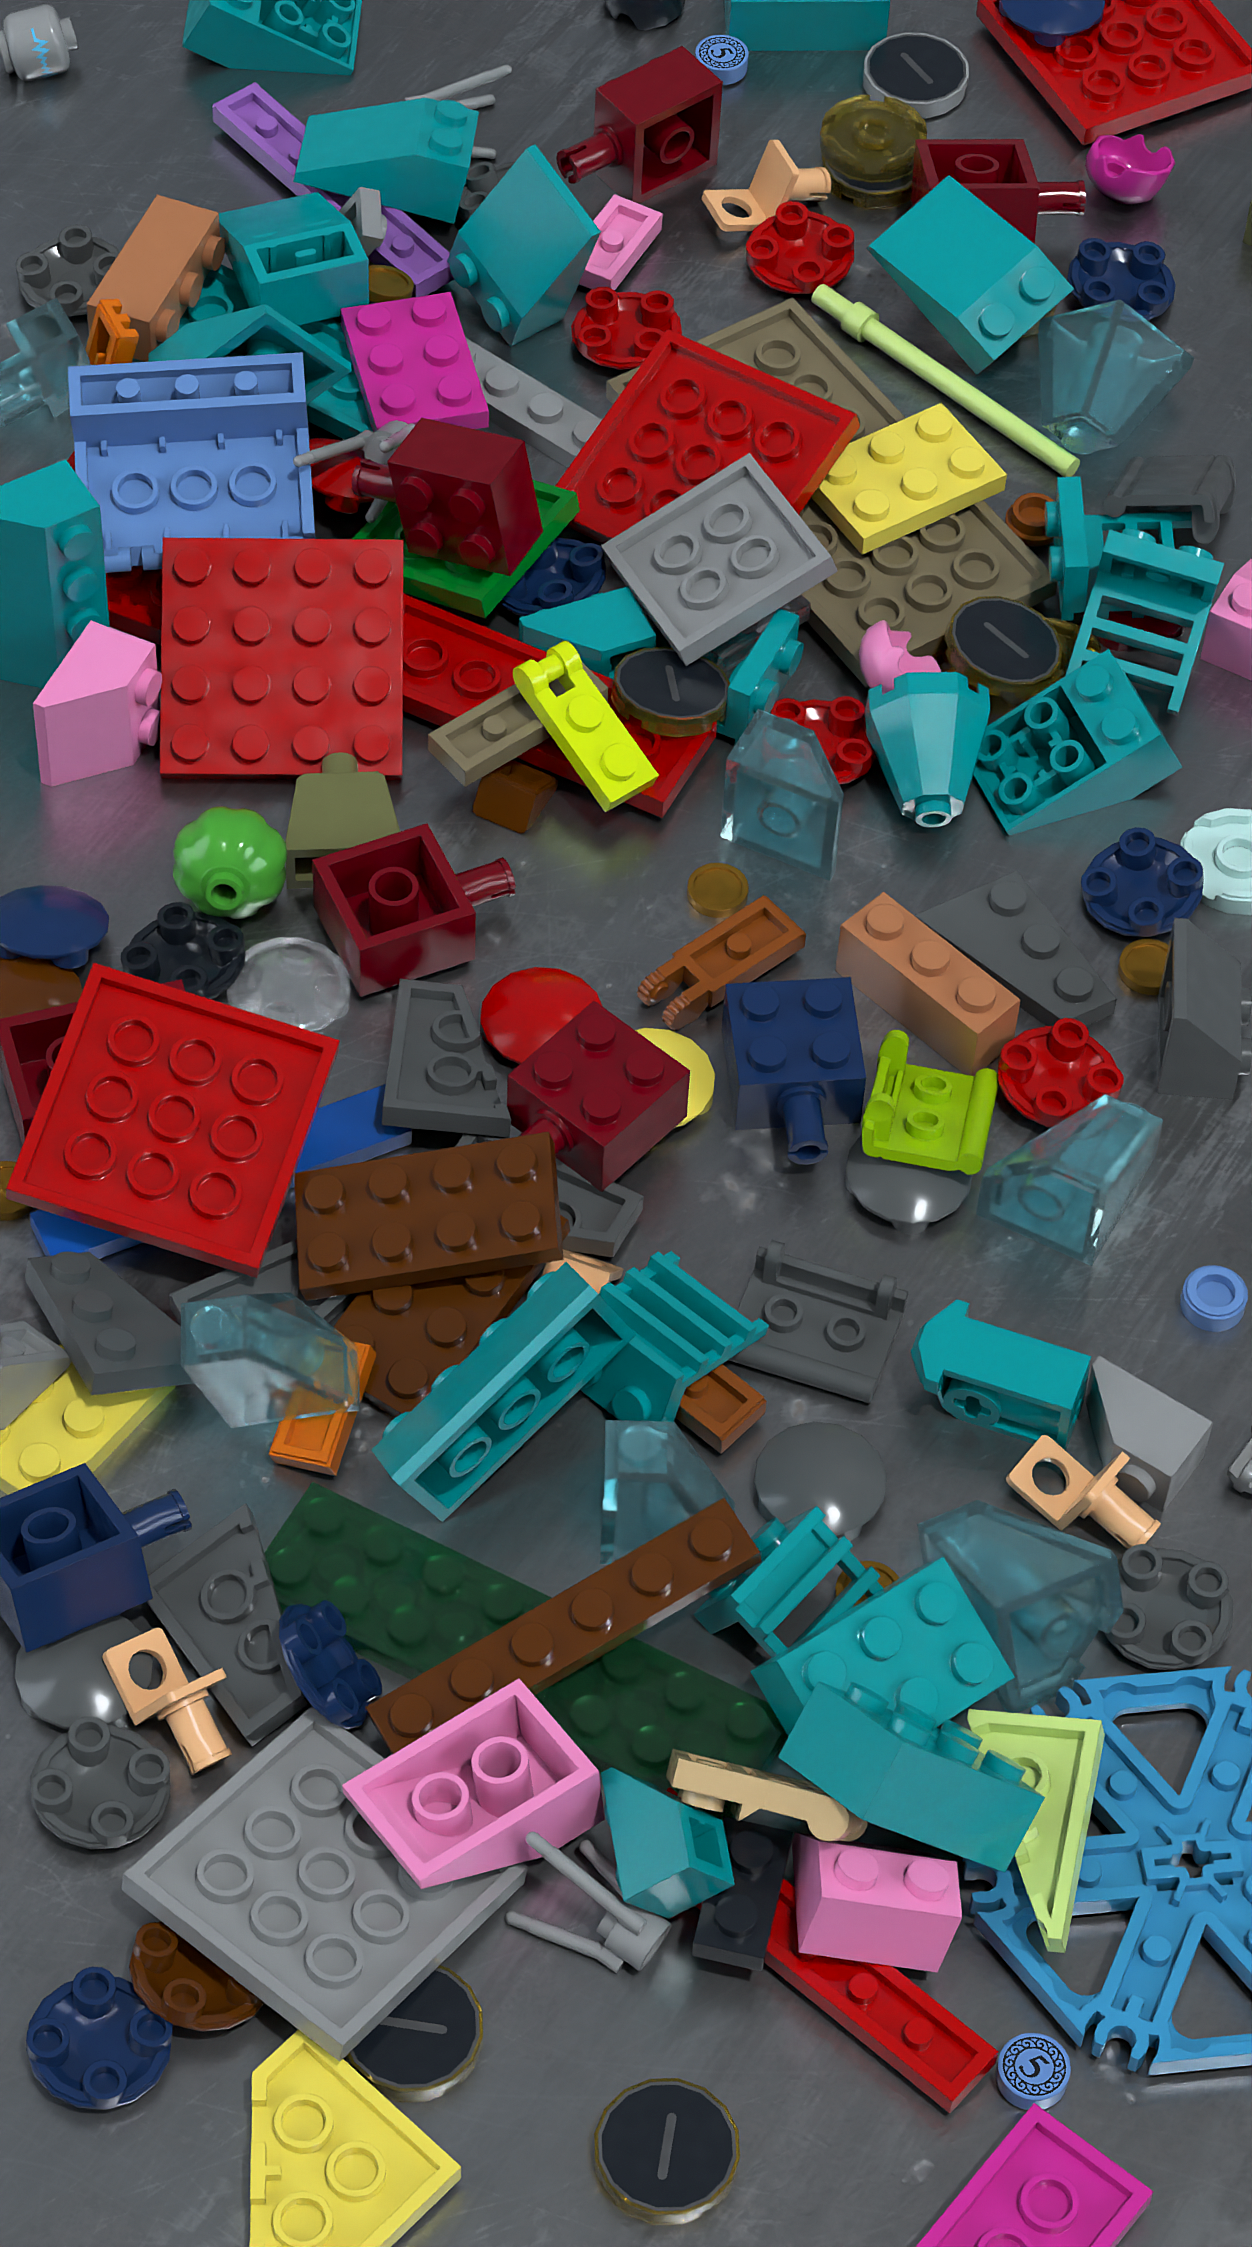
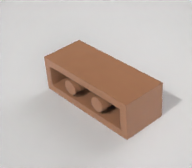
(162, 269)
(927, 984)

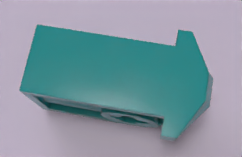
(1000, 1376)

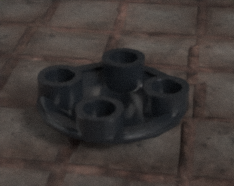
(187, 947)

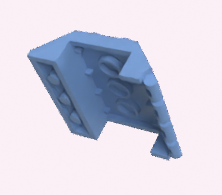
(192, 451)

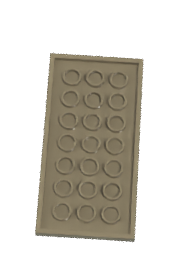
(909, 581)

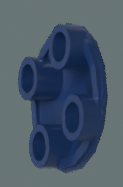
(1053, 18)
(1124, 272)
(558, 577)
(1142, 884)
(51, 925)
(327, 1664)
(97, 2042)

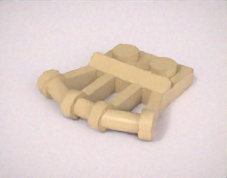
(711, 1782)

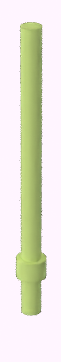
(864, 325)

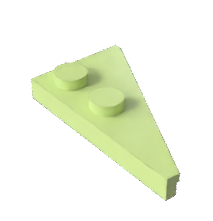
(1062, 1766)

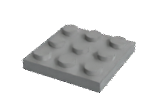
(718, 559)

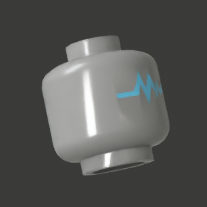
(37, 43)

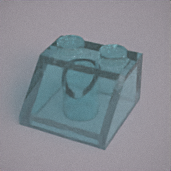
(783, 796)

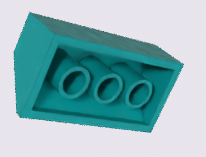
(48, 571)
(502, 1391)

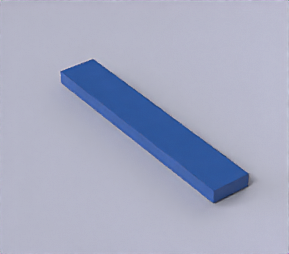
(339, 1136)

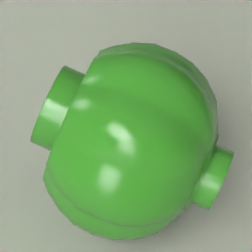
(229, 862)

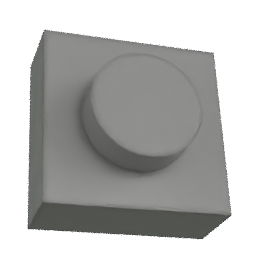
(365, 215)

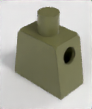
(334, 814)

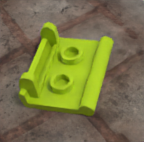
(927, 1112)

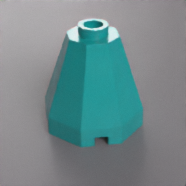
(928, 741)

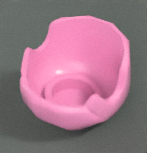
(885, 656)

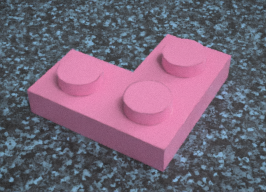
(624, 237)

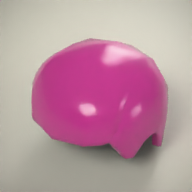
(1127, 169)

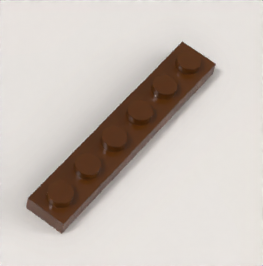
(575, 1624)

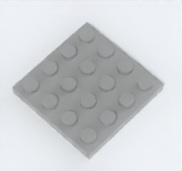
(304, 1895)

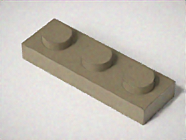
(493, 733)

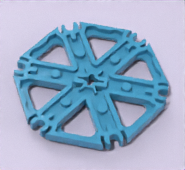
(1137, 1865)

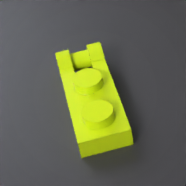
(585, 726)

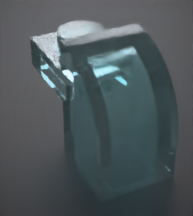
(40, 369)

